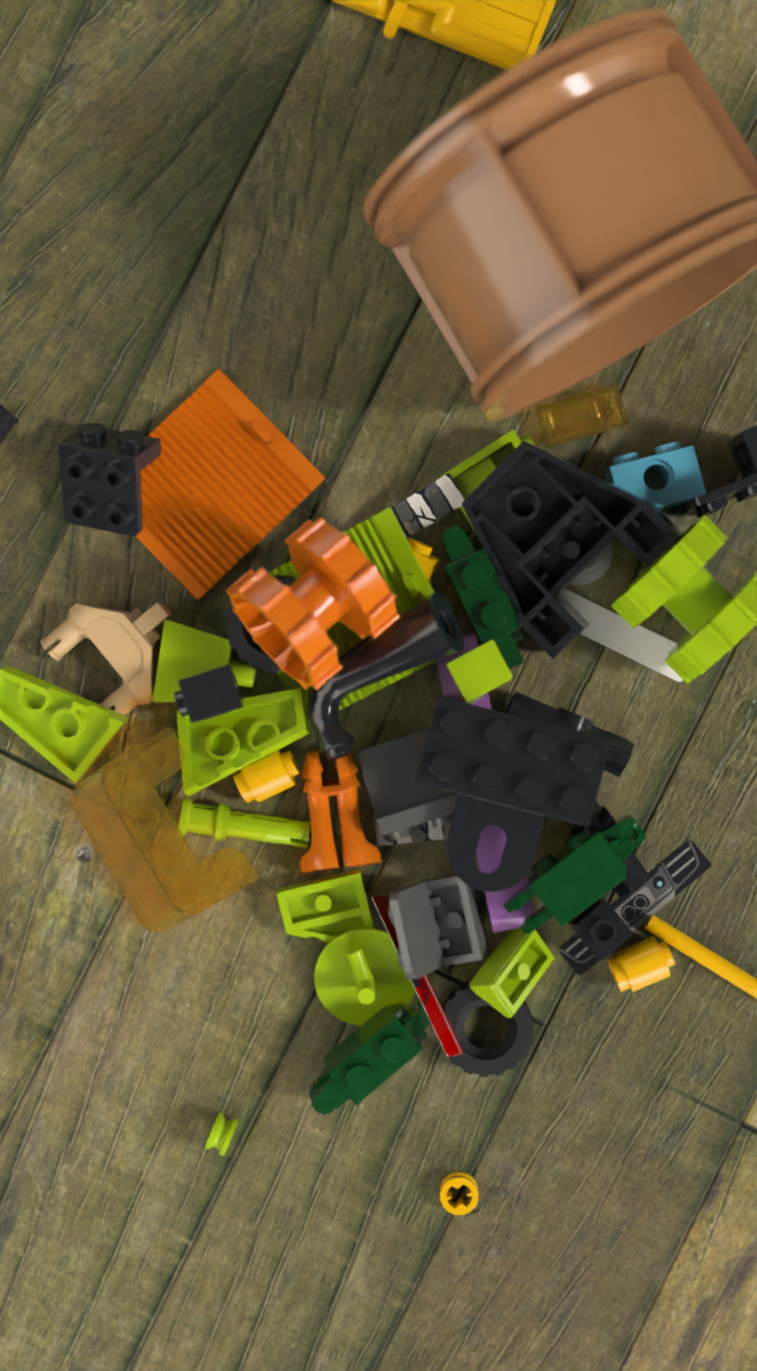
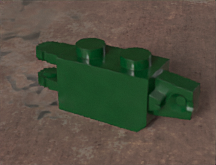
(481, 595)
(579, 873)
(369, 1056)

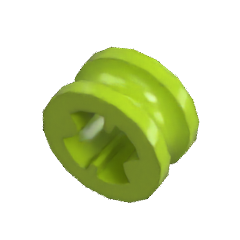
(221, 1133)

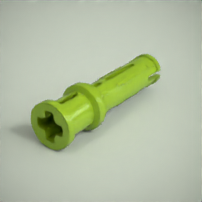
(223, 822)

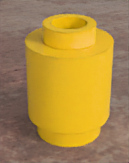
(267, 776)
(641, 964)

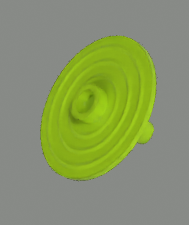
(361, 976)

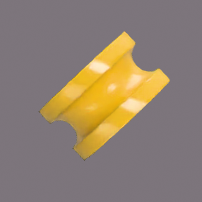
(456, 1180)

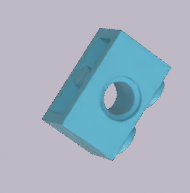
(678, 467)

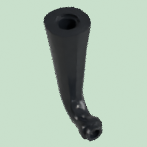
(417, 637)

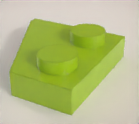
(325, 906)

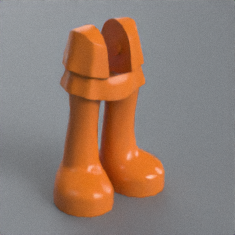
(355, 847)

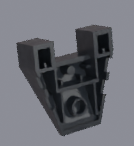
(547, 525)

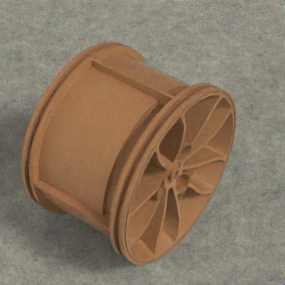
(572, 210)

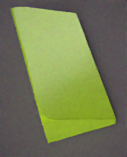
(512, 971)

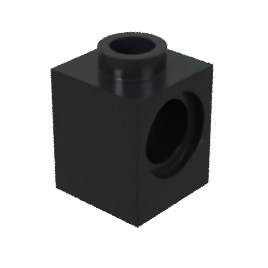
(209, 694)
(600, 929)

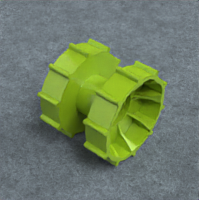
(694, 598)

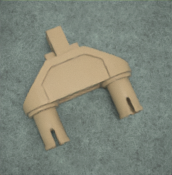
(124, 640)

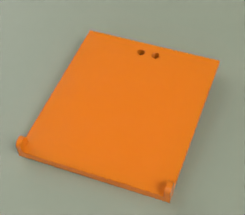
(218, 484)

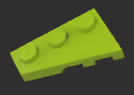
(57, 722)
(240, 737)

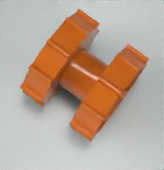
(332, 587)

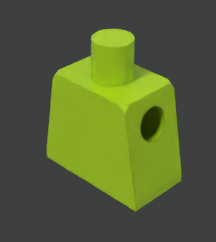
(192, 652)

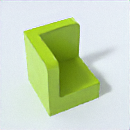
(479, 671)

